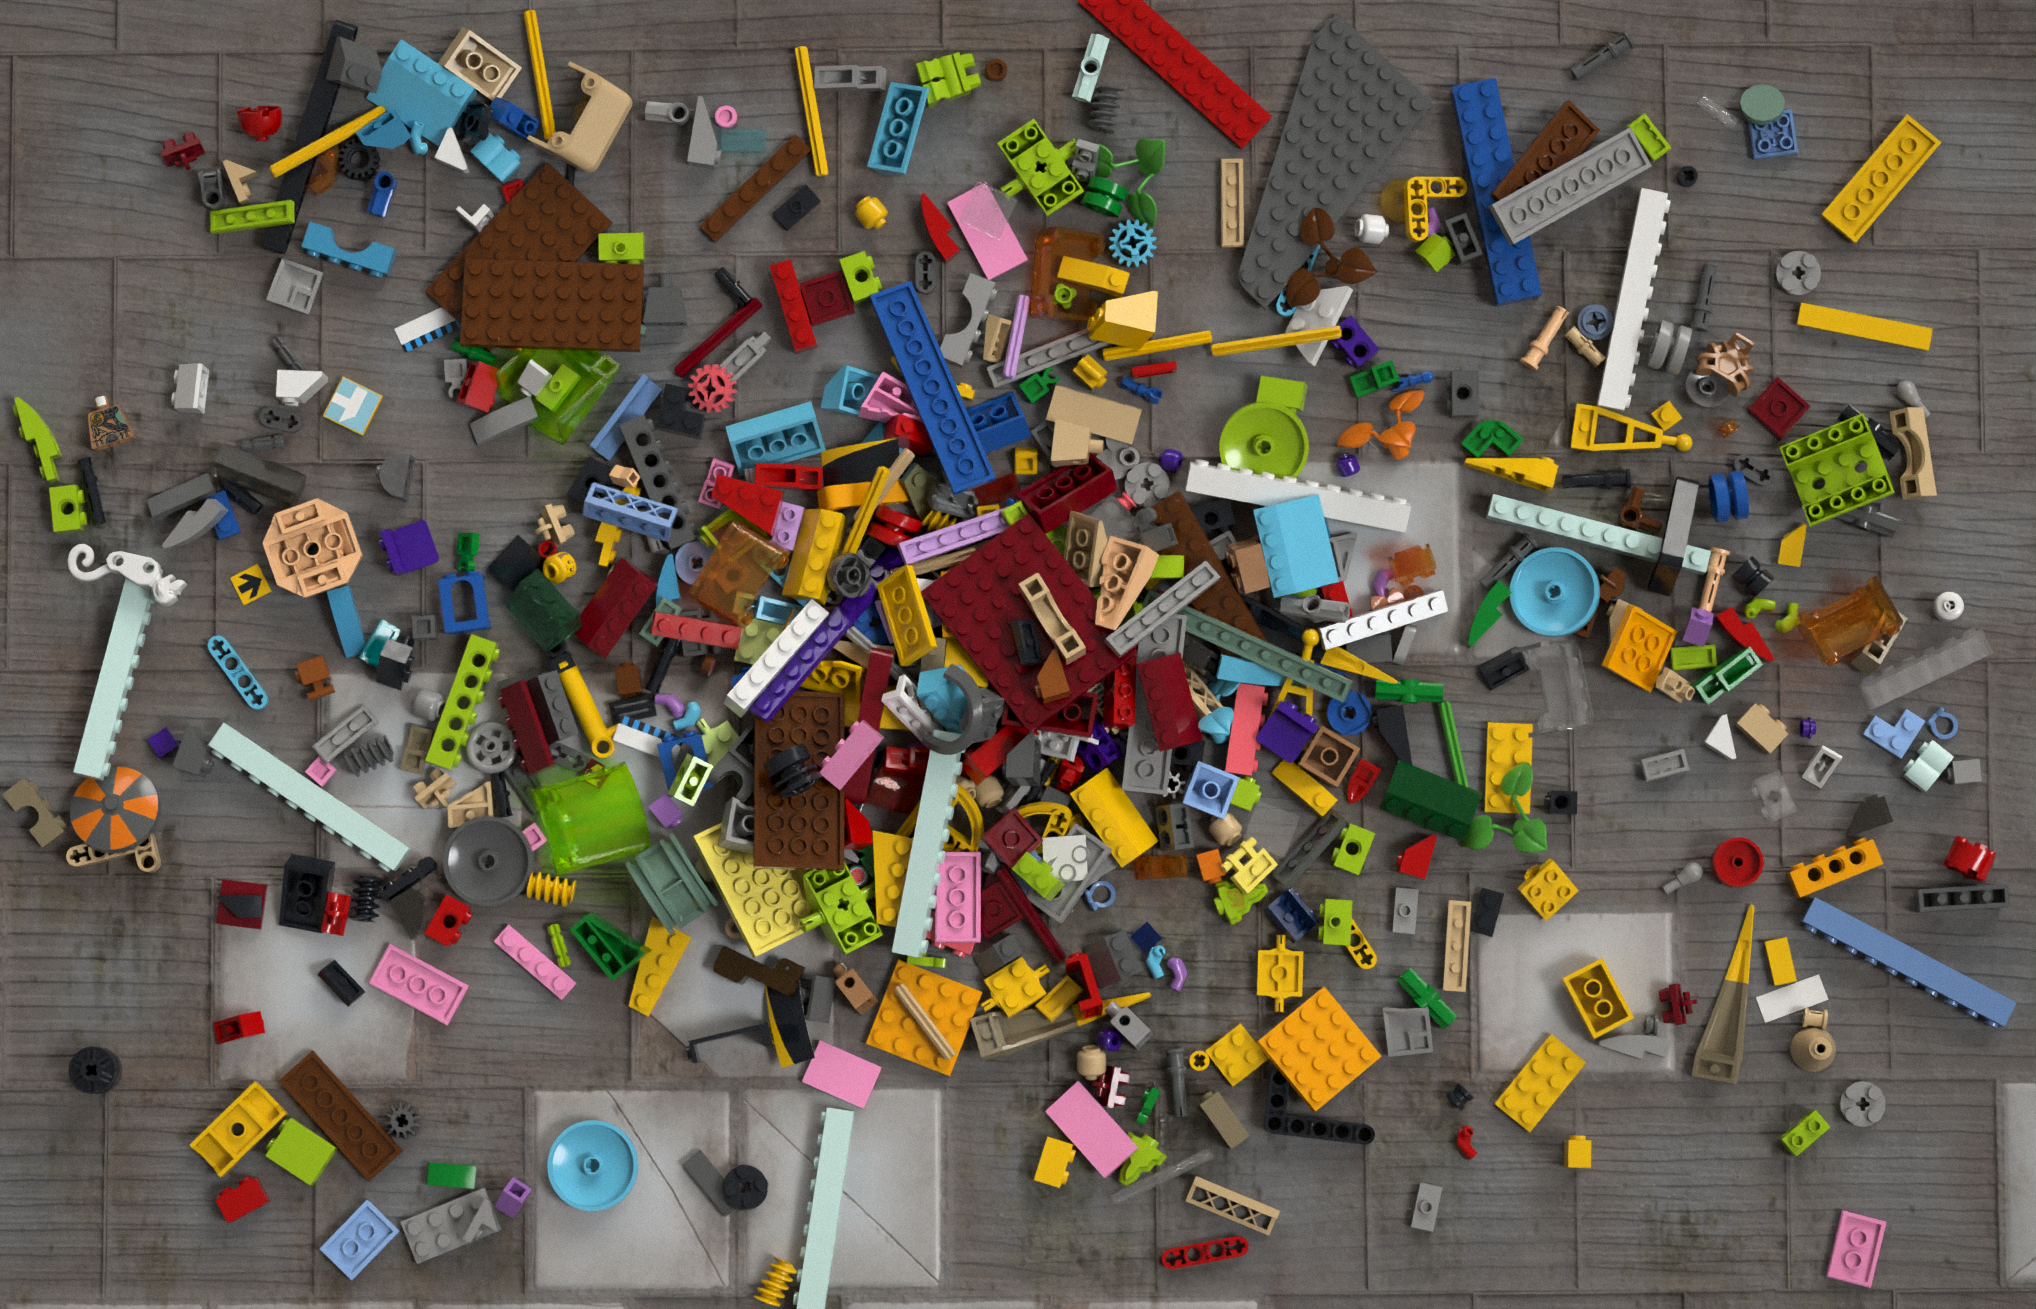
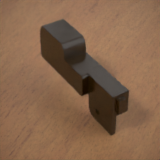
(740, 967)

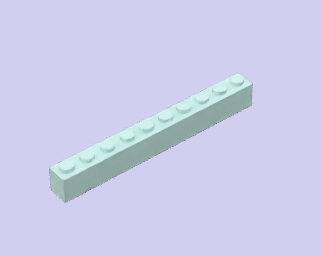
(1589, 532)
(114, 681)
(310, 797)
(927, 850)
(824, 1209)

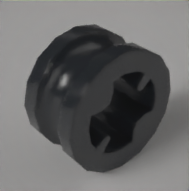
(1687, 183)

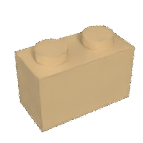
(1762, 728)

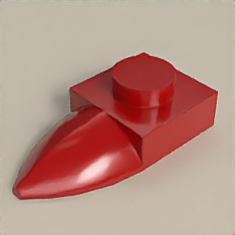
(1362, 780)

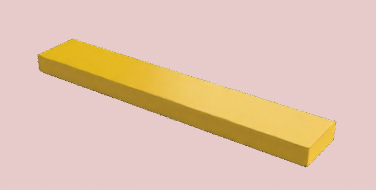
(1864, 326)

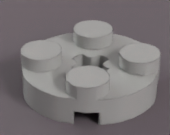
(1789, 282)
(1136, 477)
(1853, 1113)

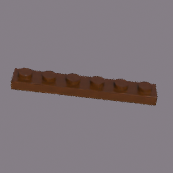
(755, 188)

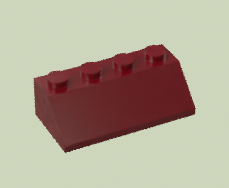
(1067, 490)
(614, 606)
(1169, 702)
(1073, 720)
(527, 728)

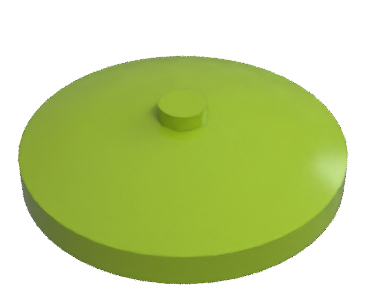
(1265, 440)

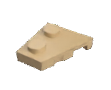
(471, 806)

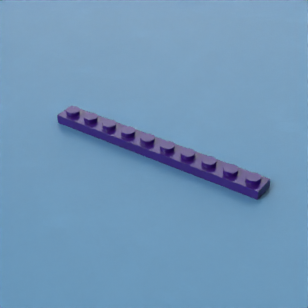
(823, 640)

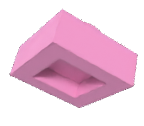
(320, 771)
(535, 836)

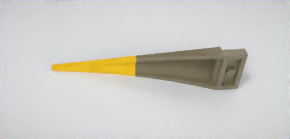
(1004, 1036)
(1723, 1040)

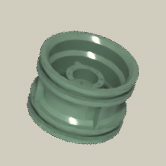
(671, 883)

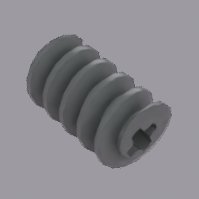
(1104, 108)
(370, 756)

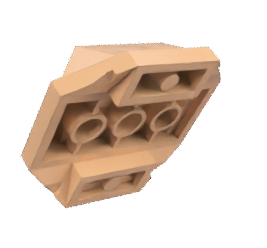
(299, 528)

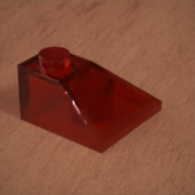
(895, 790)

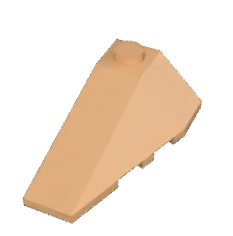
(1124, 575)

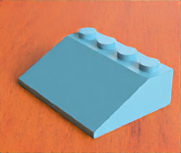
(422, 92)
(1295, 545)

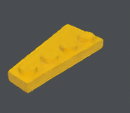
(890, 868)
(657, 966)

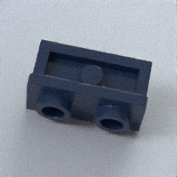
(1292, 915)

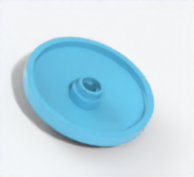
(1554, 592)
(592, 1165)

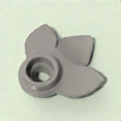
(1115, 456)

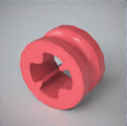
(1127, 502)

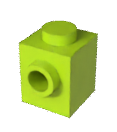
(1436, 252)
(1246, 794)

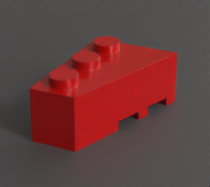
(751, 501)
(992, 753)

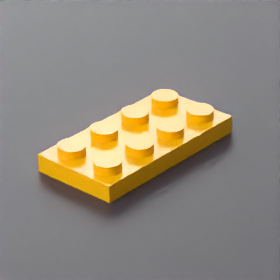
(906, 615)
(1505, 748)
(1540, 1083)

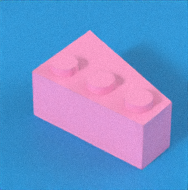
(887, 400)
(850, 754)

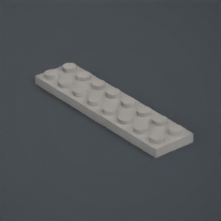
(1570, 186)
(1144, 765)

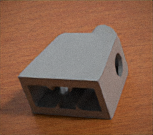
(1135, 1032)

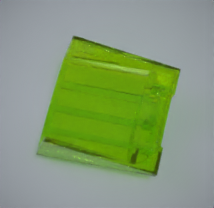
(596, 375)
(592, 818)

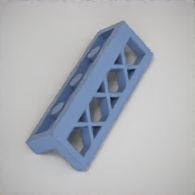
(633, 406)
(627, 515)

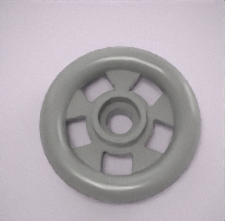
(473, 749)

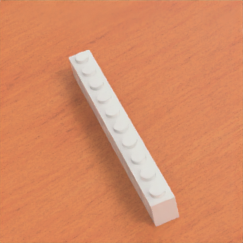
(1632, 299)
(1268, 491)

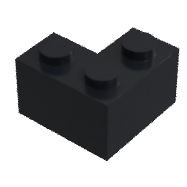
(674, 417)

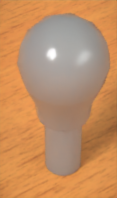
(1907, 392)
(1690, 873)

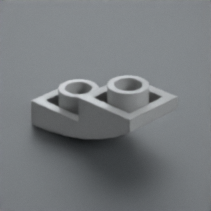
(1085, 160)

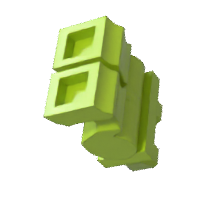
(952, 76)

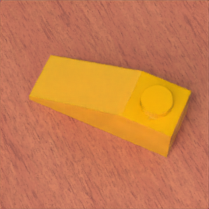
(1094, 276)
(1305, 787)

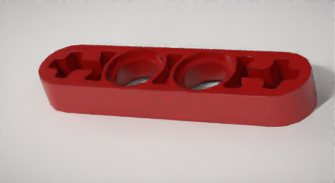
(1205, 1255)

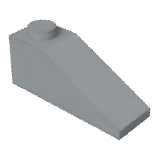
(703, 144)

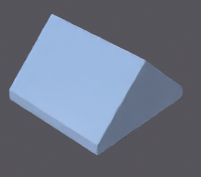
(1209, 790)

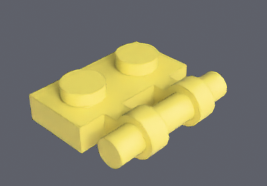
(1254, 870)

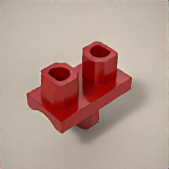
(1069, 774)
(336, 914)

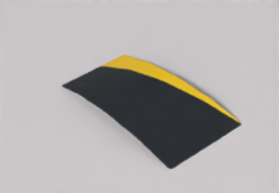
(858, 461)
(789, 1027)

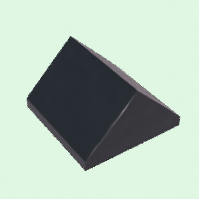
(516, 562)

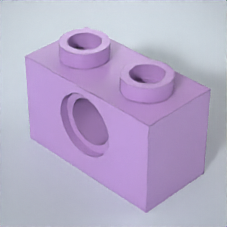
(788, 525)

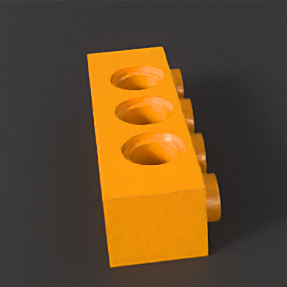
(1803, 885)

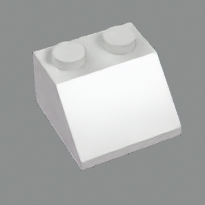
(298, 386)
(191, 388)

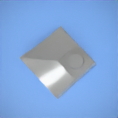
(295, 286)
(1407, 1031)

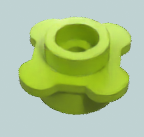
(1070, 294)

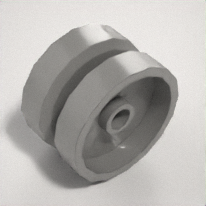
(1667, 347)

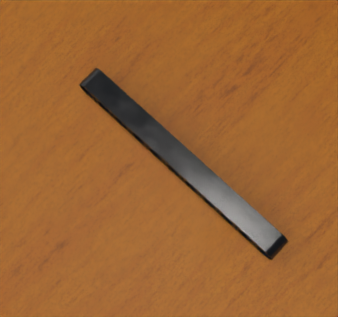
(311, 129)

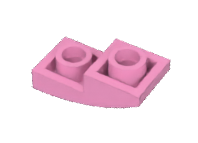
(717, 467)

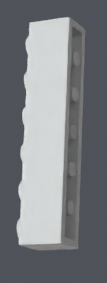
(775, 658)

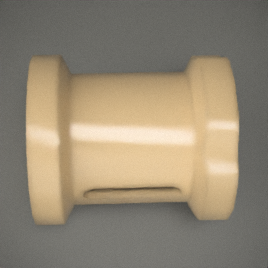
(1815, 1018)

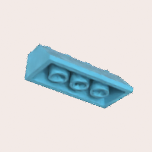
(897, 129)
(776, 437)
(942, 698)

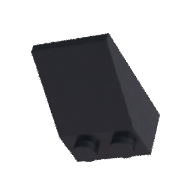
(305, 892)

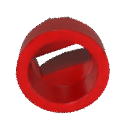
(545, 546)

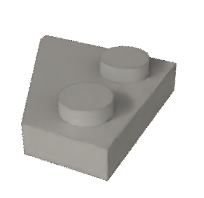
(1342, 551)

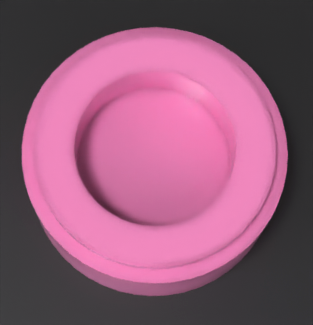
(726, 117)

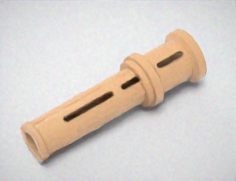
(1539, 347)
(1714, 571)

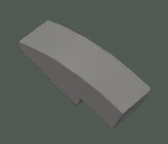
(850, 78)
(504, 420)
(195, 524)
(1636, 1045)

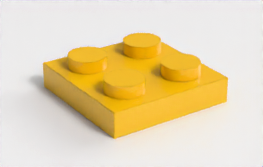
(1236, 1055)

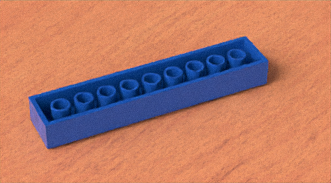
(1487, 162)

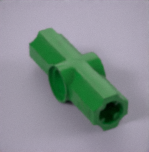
(1409, 691)
(1426, 996)

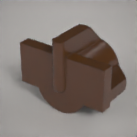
(1612, 585)

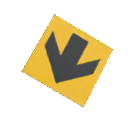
(250, 584)

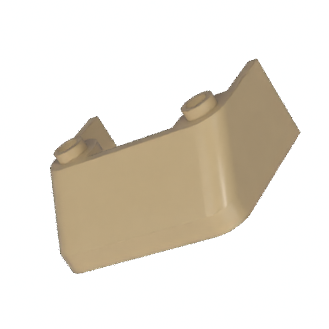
(595, 127)

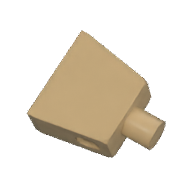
(1073, 444)

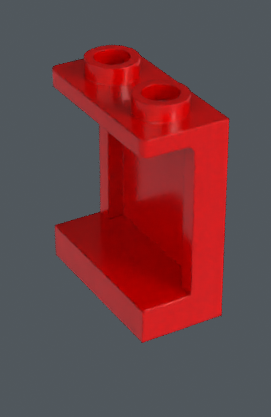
(1093, 1005)

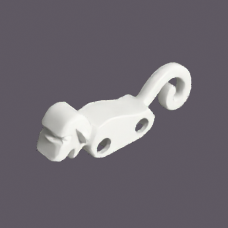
(133, 568)

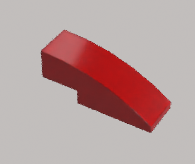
(938, 230)
(788, 476)
(1743, 635)

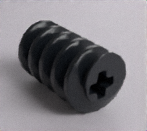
(365, 899)

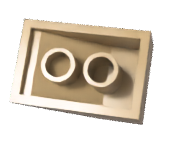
(479, 64)
(1085, 547)

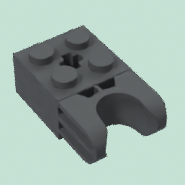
(739, 764)

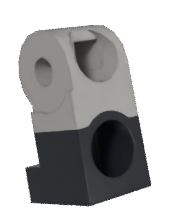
(872, 549)

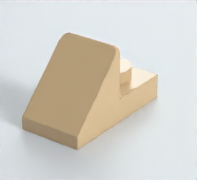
(237, 175)

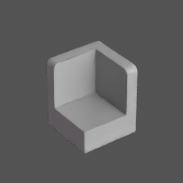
(989, 861)

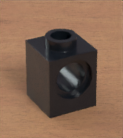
(1571, 802)

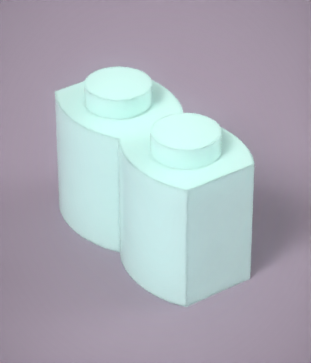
(1927, 766)

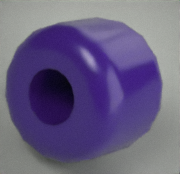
(1171, 460)
(1347, 465)
(1109, 1039)

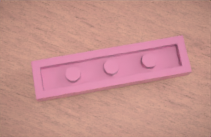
(535, 962)

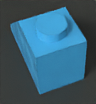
(384, 131)

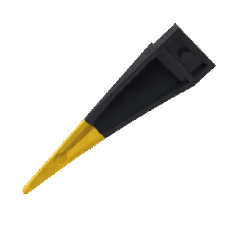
(1288, 636)

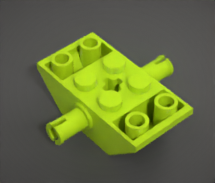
(1030, 148)
(844, 927)

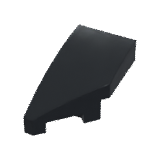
(243, 906)

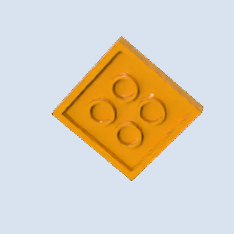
(1639, 648)

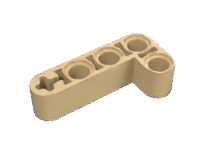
(140, 852)

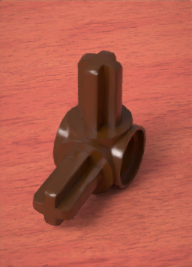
(1633, 508)

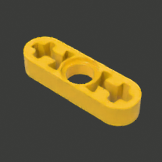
(1369, 950)

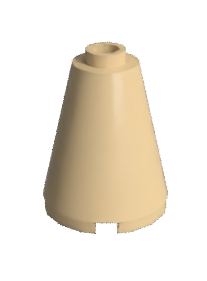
(1804, 1049)

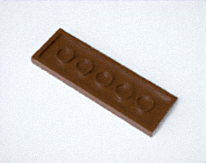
(1557, 143)
(341, 1115)

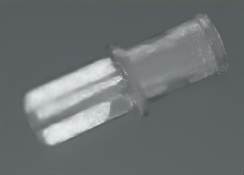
(1718, 112)

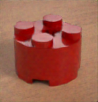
(1970, 859)

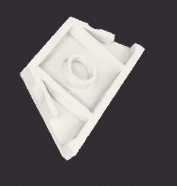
(1319, 314)

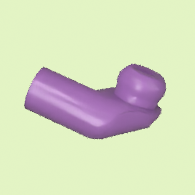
(1433, 222)
(1381, 581)
(672, 702)

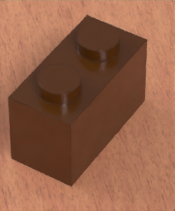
(629, 680)

